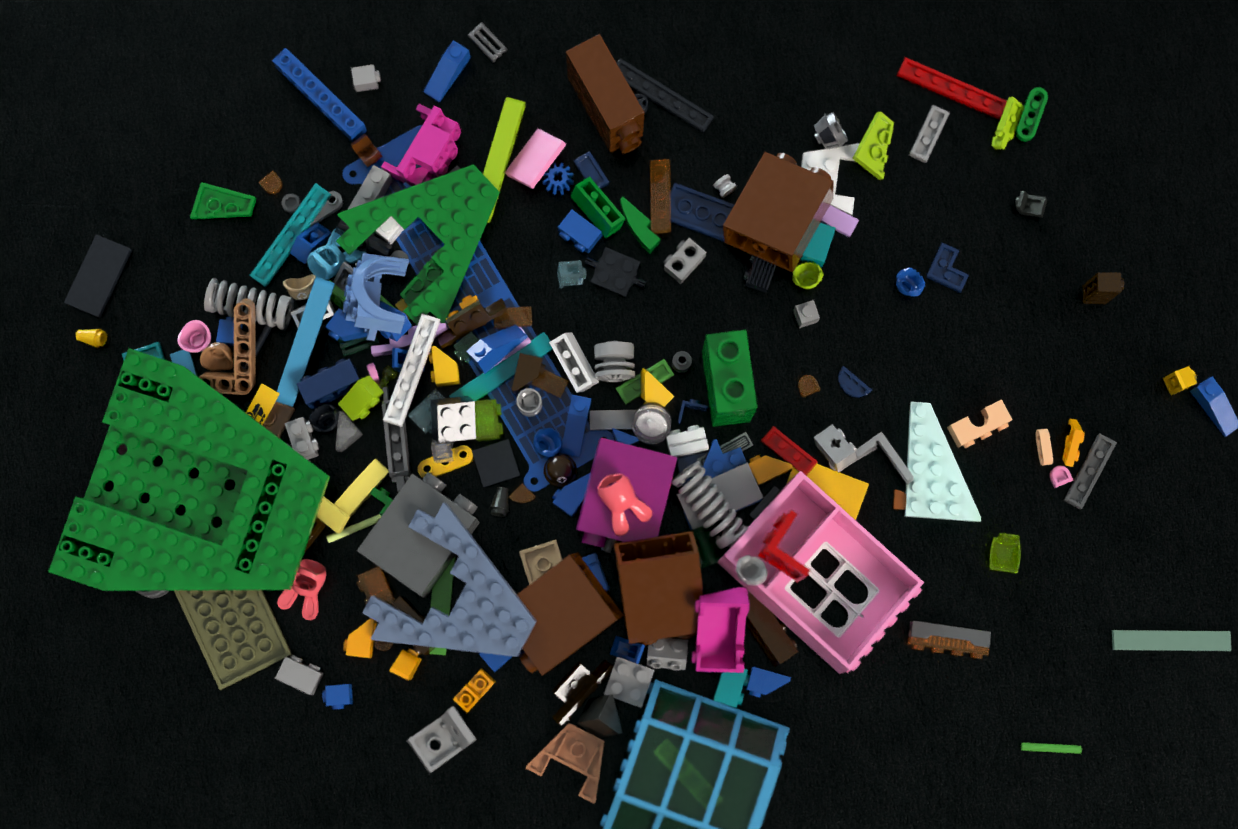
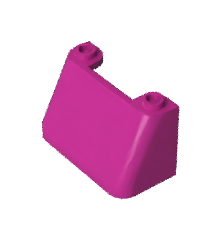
(721, 631)

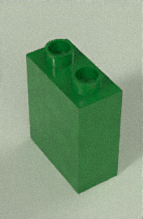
(729, 378)

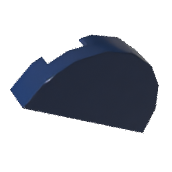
(851, 384)

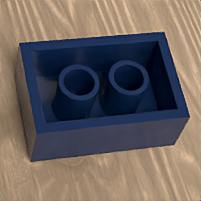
(328, 383)

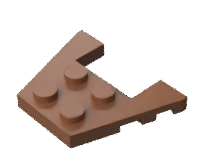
(578, 751)

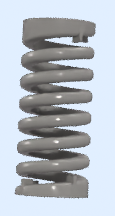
(215, 301)
(723, 506)

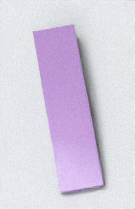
(403, 343)

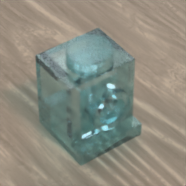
(570, 273)

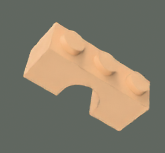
(995, 417)

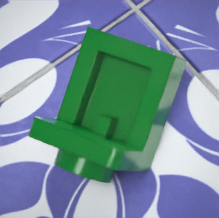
(383, 496)

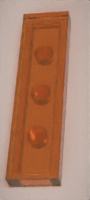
(660, 196)

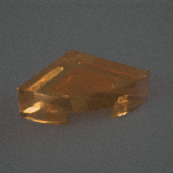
(522, 495)

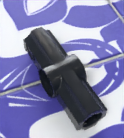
(372, 244)

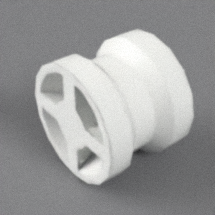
(725, 185)

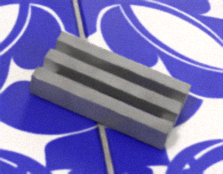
(497, 53)

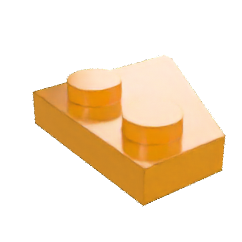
(1072, 443)

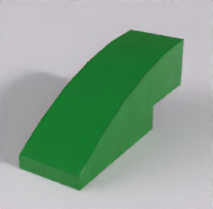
(639, 225)

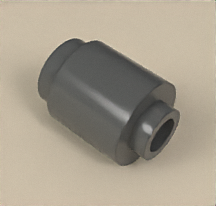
(679, 367)

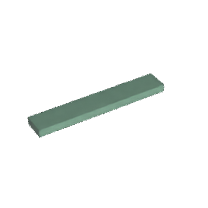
(1171, 640)

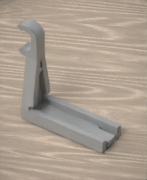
(881, 440)

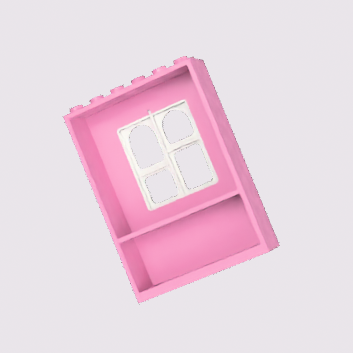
(818, 527)

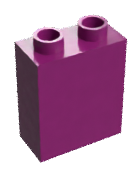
(651, 480)

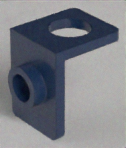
(695, 404)

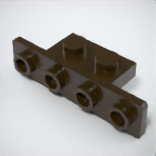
(469, 320)
(577, 687)

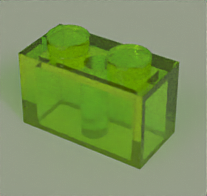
(487, 420)

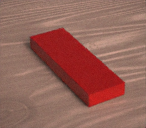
(789, 451)

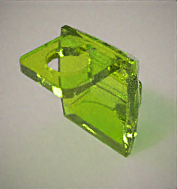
(1005, 553)

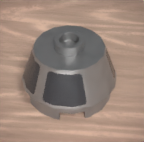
(830, 132)

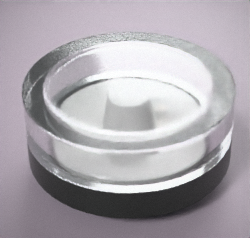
(651, 423)

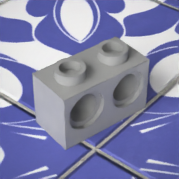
(688, 263)

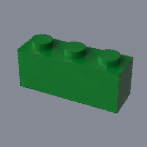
(597, 207)

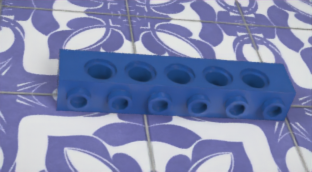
(319, 95)

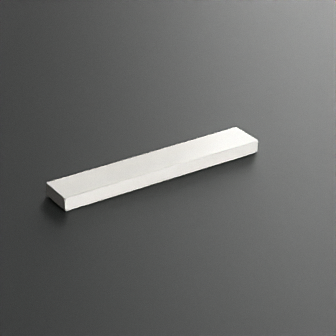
(411, 370)

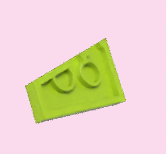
(873, 147)

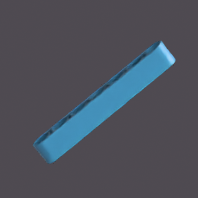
(304, 340)

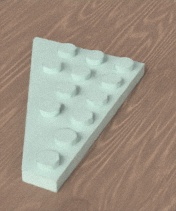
(938, 482)

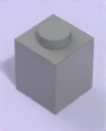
(365, 78)
(806, 314)

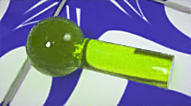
(388, 374)

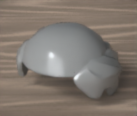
(751, 570)

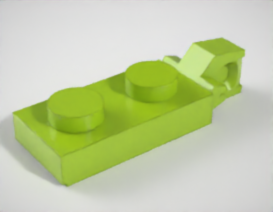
(1008, 123)

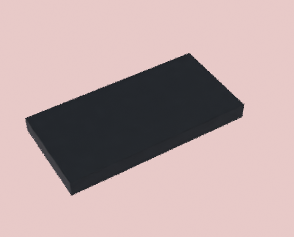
(98, 276)

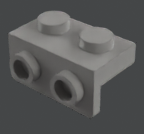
(668, 654)

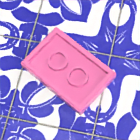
(535, 158)

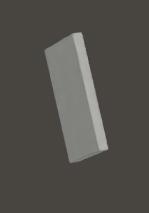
(736, 485)

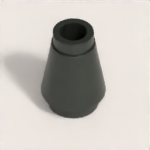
(499, 504)

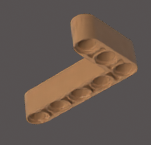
(240, 355)

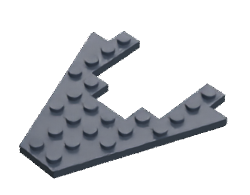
(485, 616)

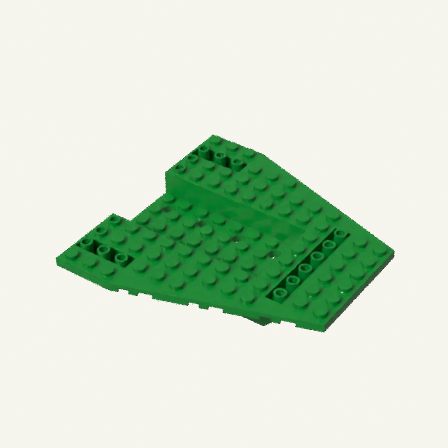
(136, 546)

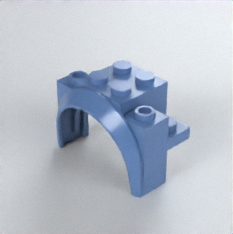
(363, 296)

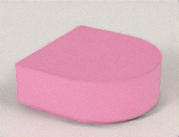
(373, 372)
(1060, 475)

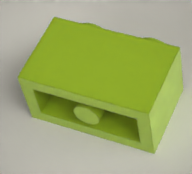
(361, 398)

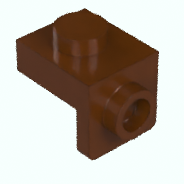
(366, 150)

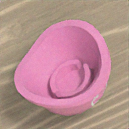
(194, 337)

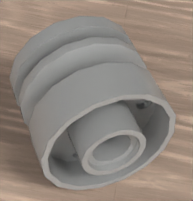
(614, 361)

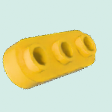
(438, 468)

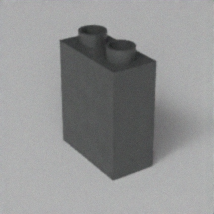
(405, 552)

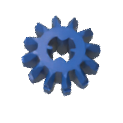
(558, 185)

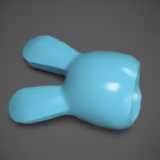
(327, 259)

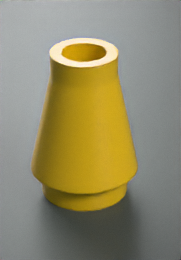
(93, 337)

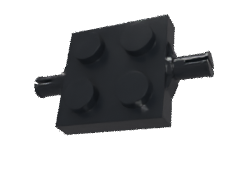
(615, 272)

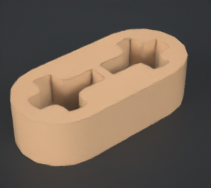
(1044, 447)

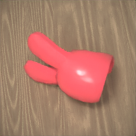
(618, 499)
(307, 583)

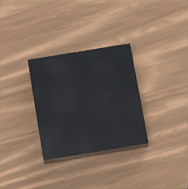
(496, 463)

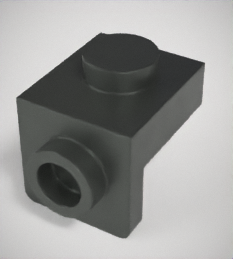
(1030, 204)

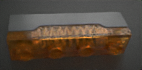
(949, 638)

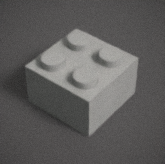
(629, 682)

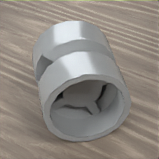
(529, 402)

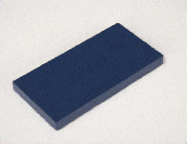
(699, 211)

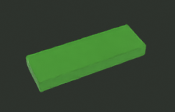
(632, 388)

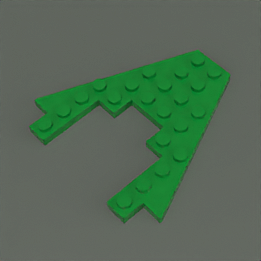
(452, 208)

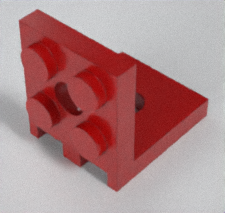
(776, 556)

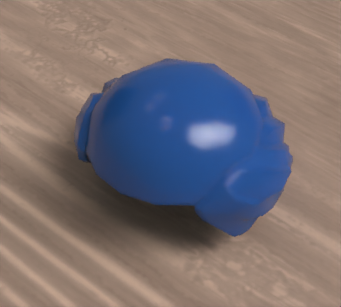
(910, 282)
(547, 442)

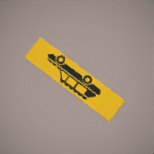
(262, 403)

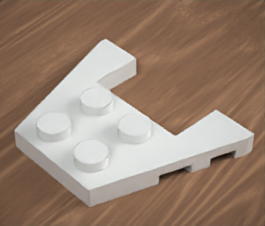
(829, 161)

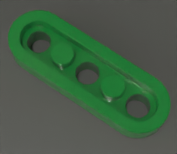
(1035, 108)

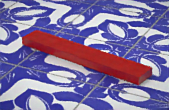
(952, 88)

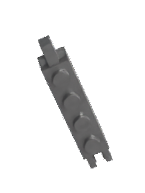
(396, 448)

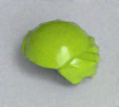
(807, 275)

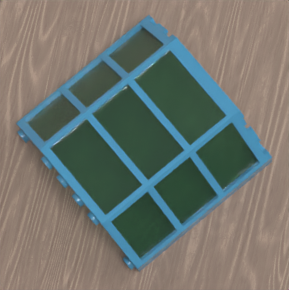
(696, 765)

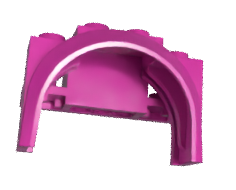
(431, 149)

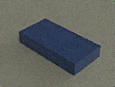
(588, 167)

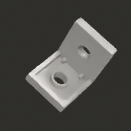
(449, 732)

